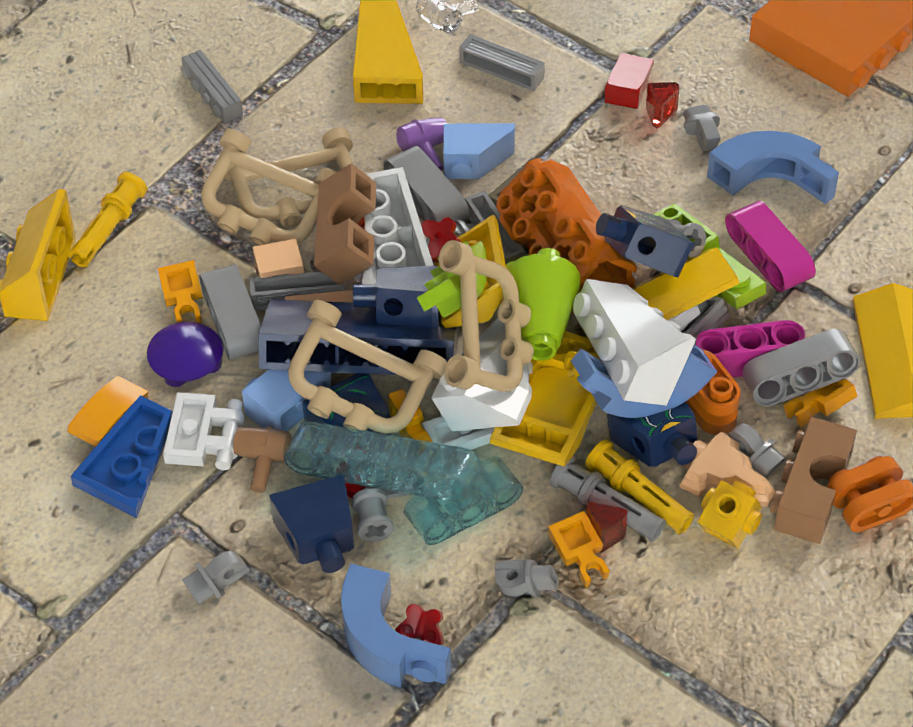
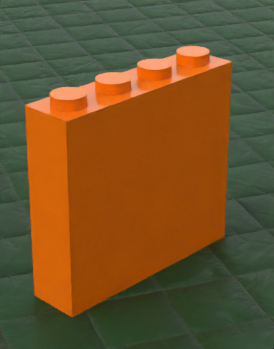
(835, 39)

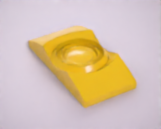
(556, 412)

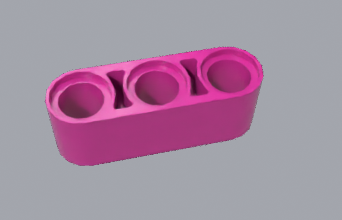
(770, 246)
(742, 343)

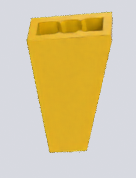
(384, 57)

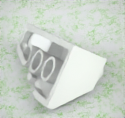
(483, 406)

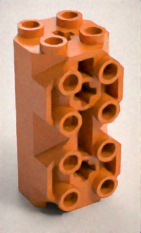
(553, 211)

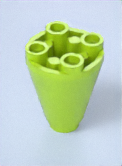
(549, 289)

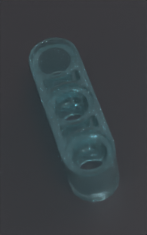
(491, 493)

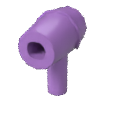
(424, 134)

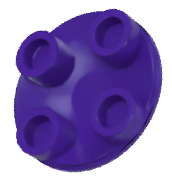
(185, 352)

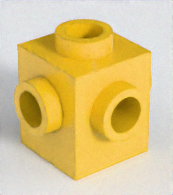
(729, 525)

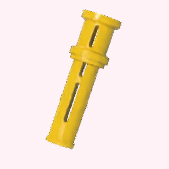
(115, 208)
(626, 476)

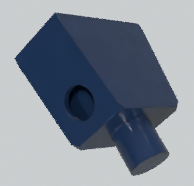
(397, 295)
(315, 522)

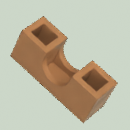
(341, 244)
(804, 504)

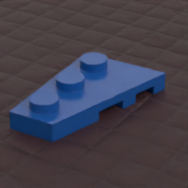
(126, 457)

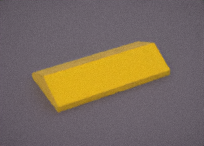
(698, 281)
(492, 295)
(886, 342)

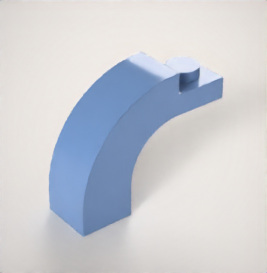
(772, 156)
(596, 379)
(375, 643)

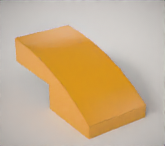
(104, 410)

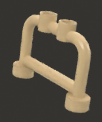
(337, 148)
(232, 217)
(466, 370)
(359, 417)

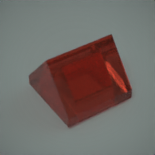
(661, 101)
(608, 523)

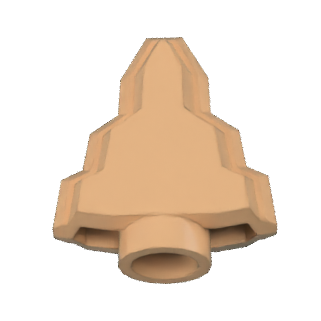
(724, 462)

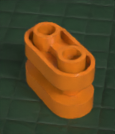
(717, 401)
(872, 493)

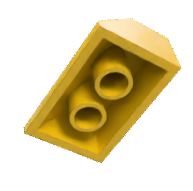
(38, 259)

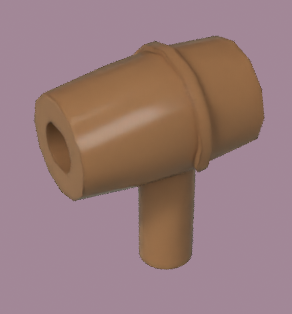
(265, 447)

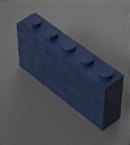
(288, 322)

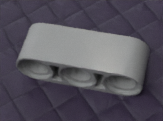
(430, 189)
(231, 311)
(801, 367)

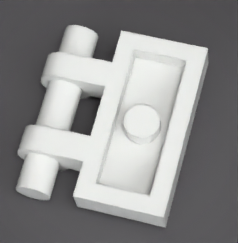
(191, 428)

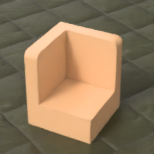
(278, 259)

